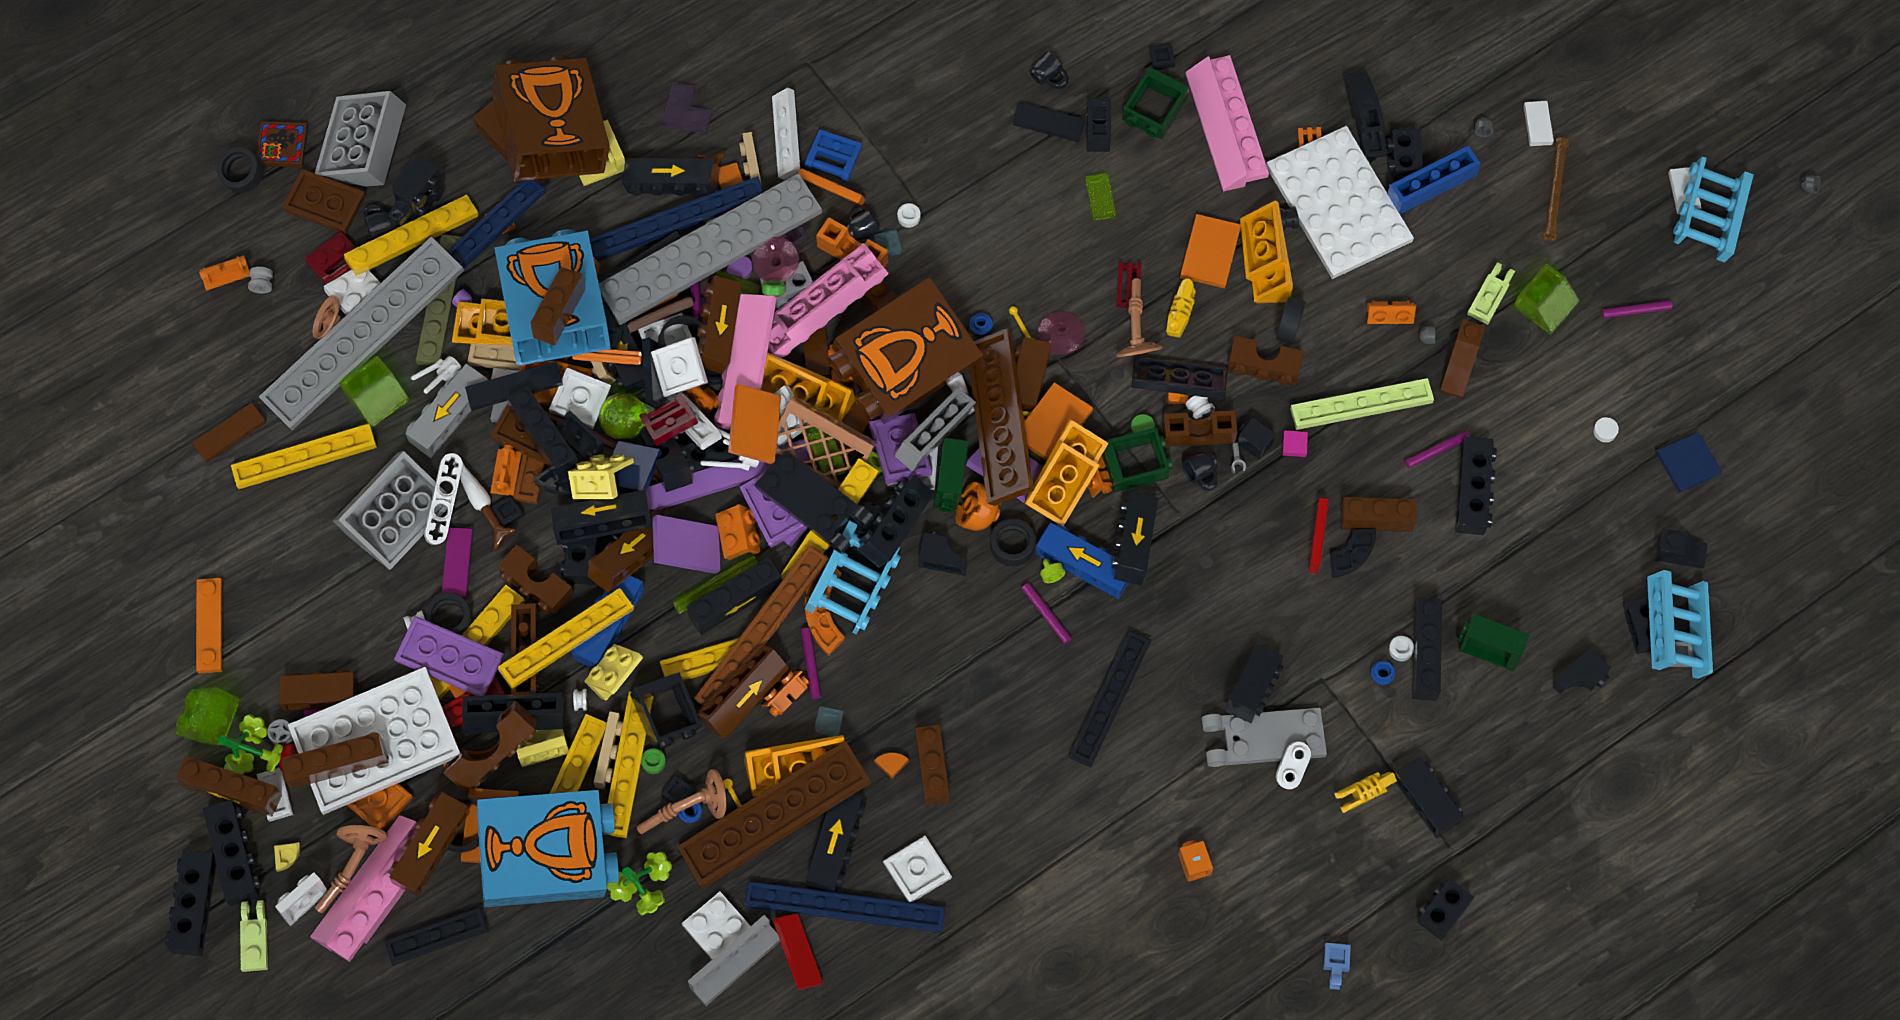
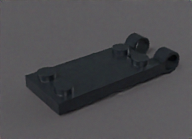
(811, 500)

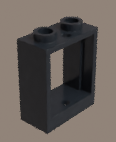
(659, 686)

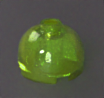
(621, 417)

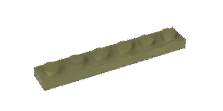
(437, 318)

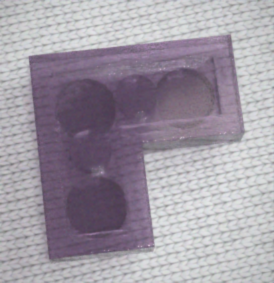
(681, 114)

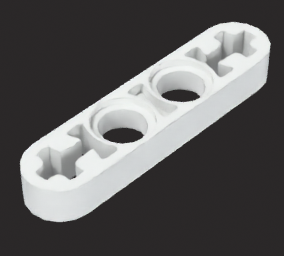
(445, 499)

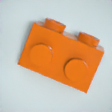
(737, 532)

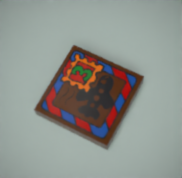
(282, 144)

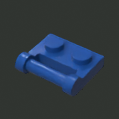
(834, 148)

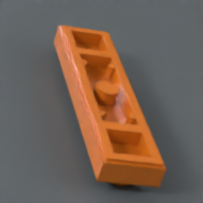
(209, 626)

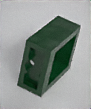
(1163, 85)
(1131, 441)
(950, 474)
(1493, 642)

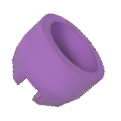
(462, 296)

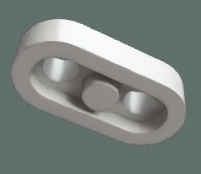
(1291, 764)

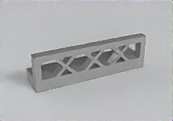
(734, 961)

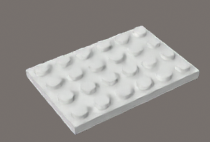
(1339, 202)
(407, 719)

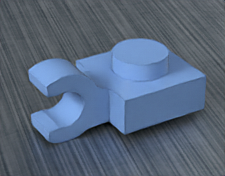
(1337, 960)

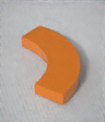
(821, 622)

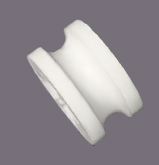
(580, 699)

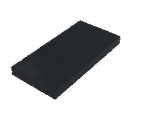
(1179, 377)

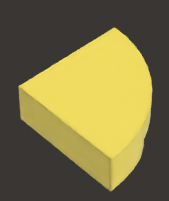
(286, 855)

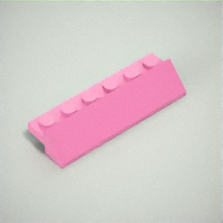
(1226, 122)
(824, 300)
(748, 352)
(367, 897)

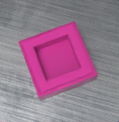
(1295, 443)

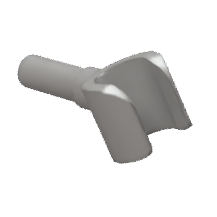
(1237, 460)

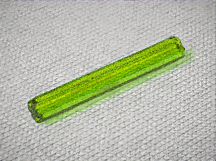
(692, 596)

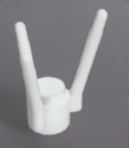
(445, 372)
(746, 462)

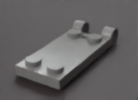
(1266, 736)

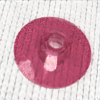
(770, 250)
(1061, 342)

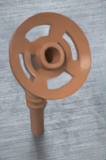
(328, 316)
(1138, 344)
(707, 795)
(360, 838)

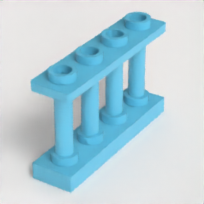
(1734, 206)
(830, 579)
(1662, 624)

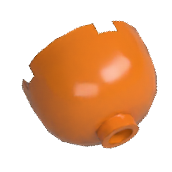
(975, 511)

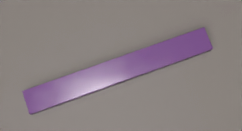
(713, 480)

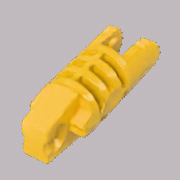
(1181, 308)
(1366, 789)

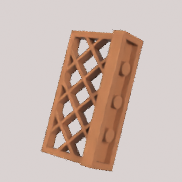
(830, 426)

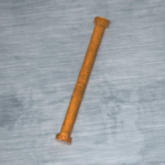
(1561, 144)

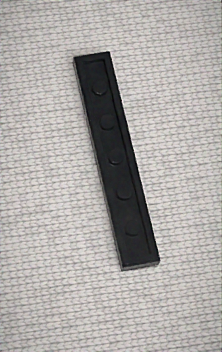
(1110, 699)

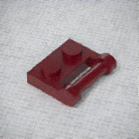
(329, 256)
(669, 419)

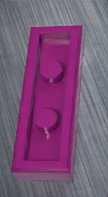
(457, 561)

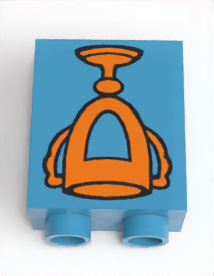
(525, 277)
(545, 848)

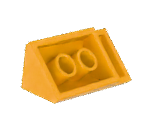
(1266, 254)
(482, 323)
(808, 386)
(1066, 473)
(773, 764)

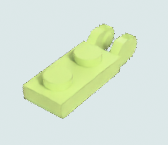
(1490, 295)
(253, 938)

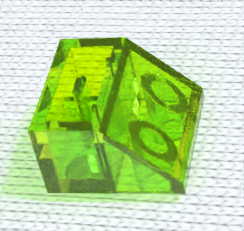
(1547, 299)
(374, 391)
(206, 715)

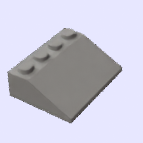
(361, 138)
(391, 510)

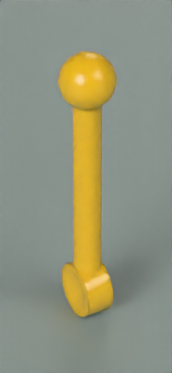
(1013, 311)
(728, 784)

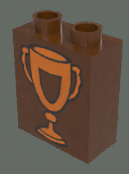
(550, 118)
(904, 352)

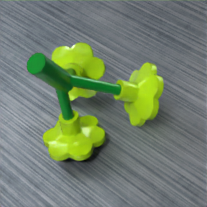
(255, 731)
(658, 869)

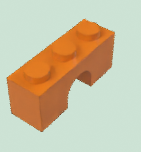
(837, 241)

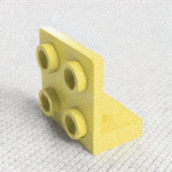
(614, 163)
(596, 477)
(612, 670)
(542, 747)

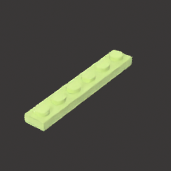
(1361, 404)

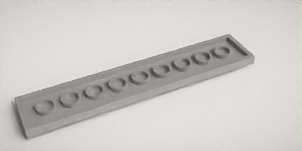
(709, 249)
(361, 333)

